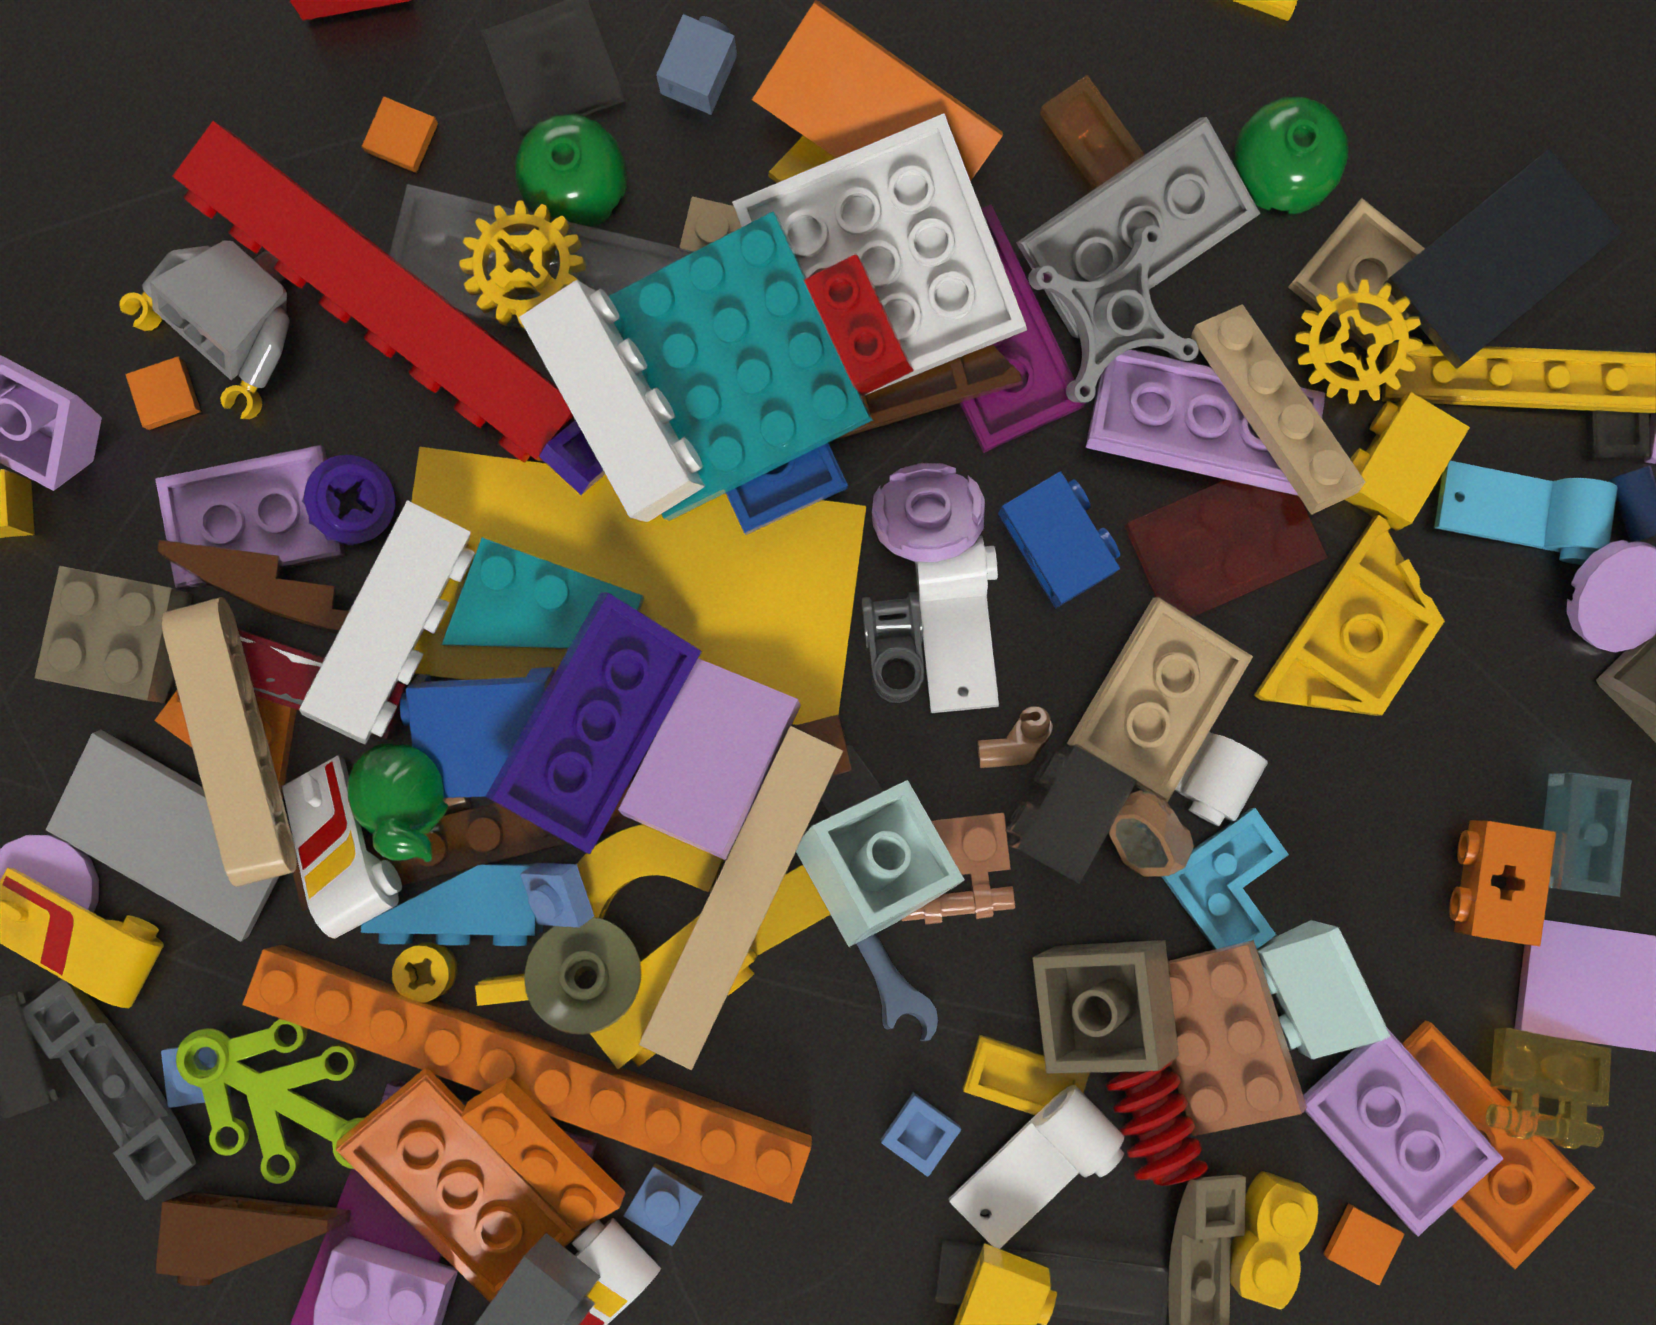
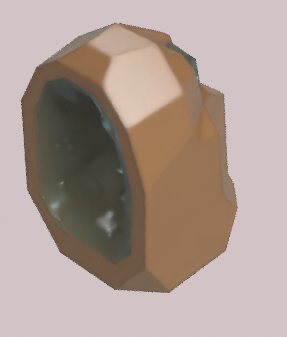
(1151, 836)

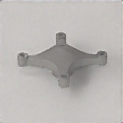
(1114, 313)

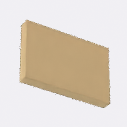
(1160, 698)

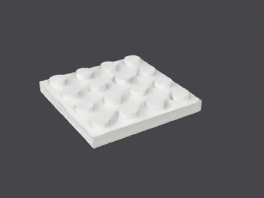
(916, 232)

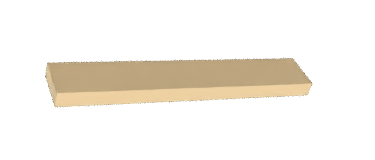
(741, 898)

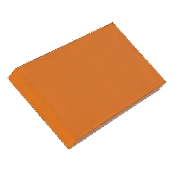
(854, 92)
(1534, 1182)
(451, 1183)

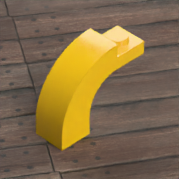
(641, 853)

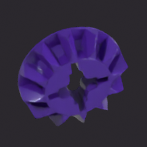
(374, 494)

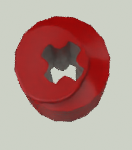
(1159, 1126)

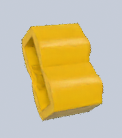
(1277, 1227)

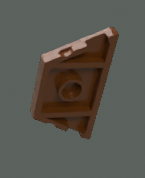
(939, 387)

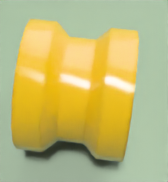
(432, 963)

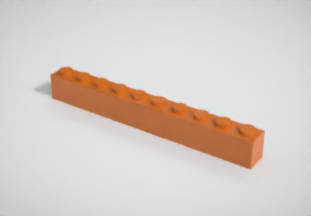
(555, 1077)

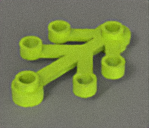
(265, 1091)

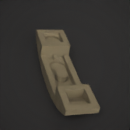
(1201, 1250)

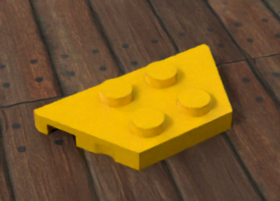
(1358, 634)

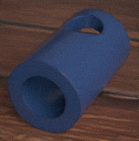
(1637, 502)

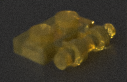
(1551, 1069)

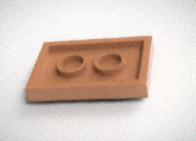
(1230, 1041)

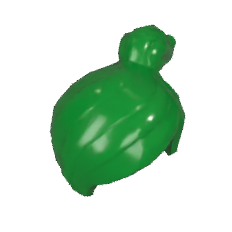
(397, 799)

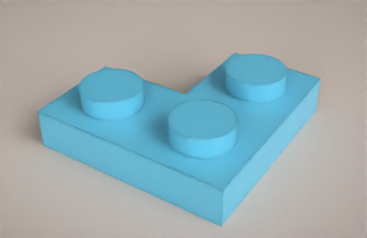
(1215, 878)

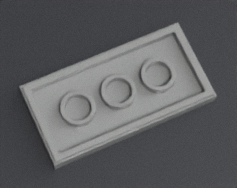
(1178, 186)
(154, 832)

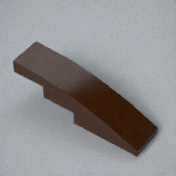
(257, 581)

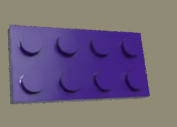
(594, 723)

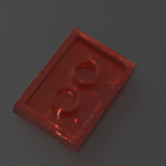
(1223, 544)

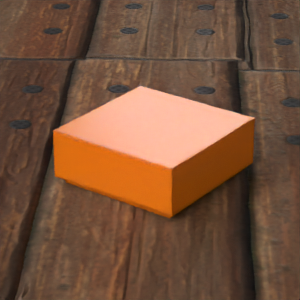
(400, 134)
(163, 393)
(1363, 1244)

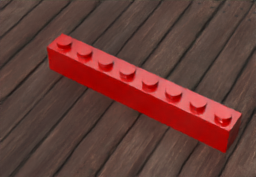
(375, 290)

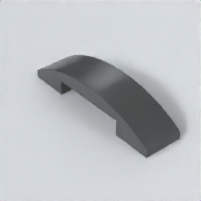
(115, 1085)

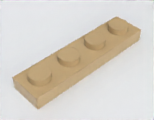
(1277, 409)

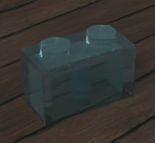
(1590, 831)

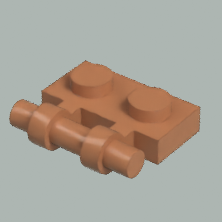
(977, 847)

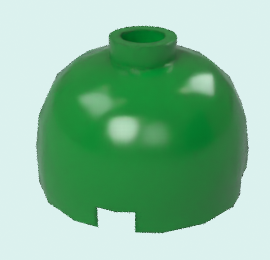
(1291, 154)
(571, 170)

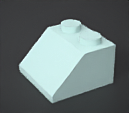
(877, 862)
(1320, 991)

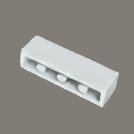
(613, 401)
(386, 624)

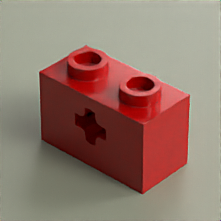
(858, 325)

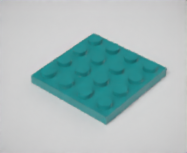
(740, 357)

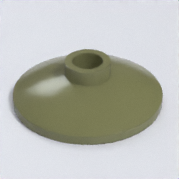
(561, 959)

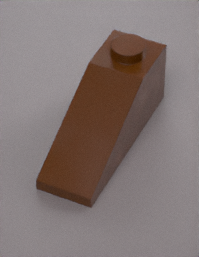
(220, 1233)

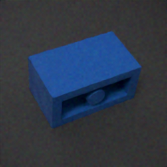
(1060, 538)

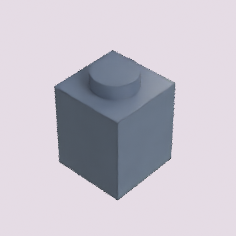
(697, 62)

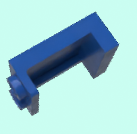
(470, 725)

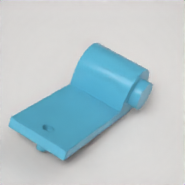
(1555, 516)

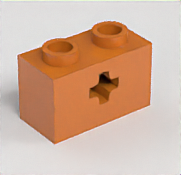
(1511, 852)

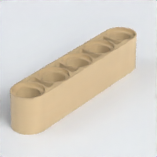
(229, 742)

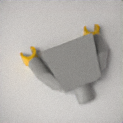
(224, 309)

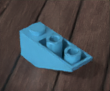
(477, 902)

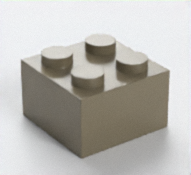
(109, 635)
(1106, 1007)

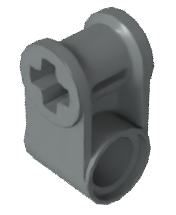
(894, 641)

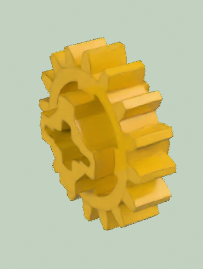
(536, 247)
(1384, 331)

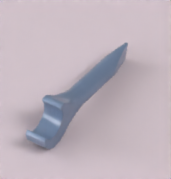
(895, 992)

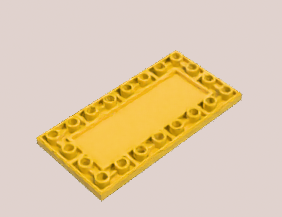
(752, 603)

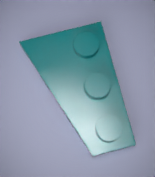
(524, 601)

